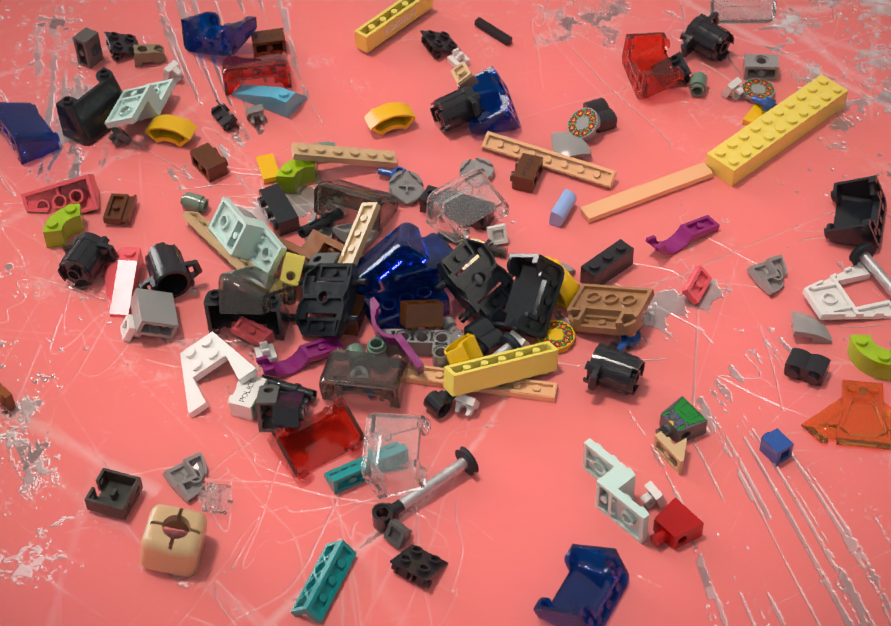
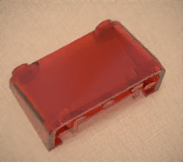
(648, 64)
(255, 66)
(317, 439)

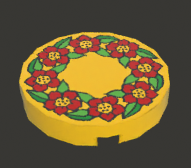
(559, 334)

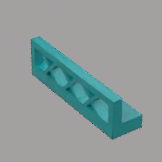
(345, 476)
(324, 581)

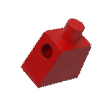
(676, 526)

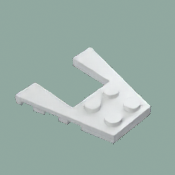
(833, 303)
(202, 359)

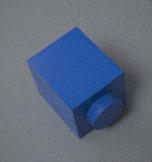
(776, 446)

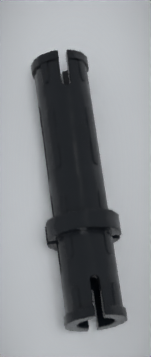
(326, 220)
(286, 386)

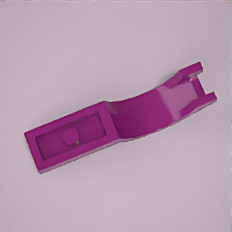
(684, 235)
(396, 339)
(305, 354)

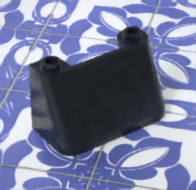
(86, 117)
(858, 212)
(531, 296)
(276, 319)

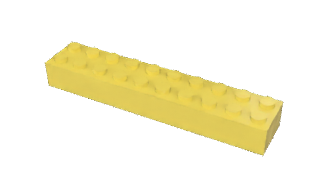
(776, 130)

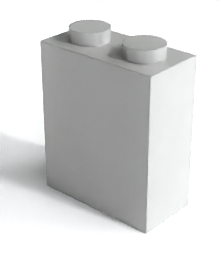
(154, 313)

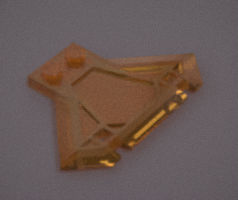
(857, 417)

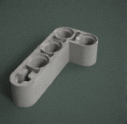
(423, 343)

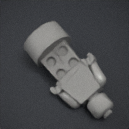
(450, 326)

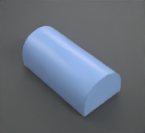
(562, 208)

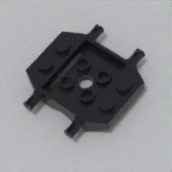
(340, 285)
(465, 285)

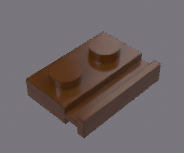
(120, 208)

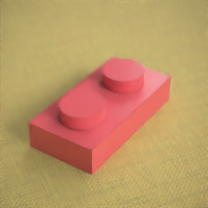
(696, 284)
(251, 331)

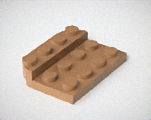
(609, 309)

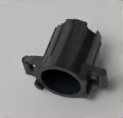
(706, 38)
(456, 108)
(85, 258)
(169, 270)
(614, 369)

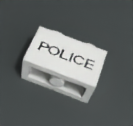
(243, 400)

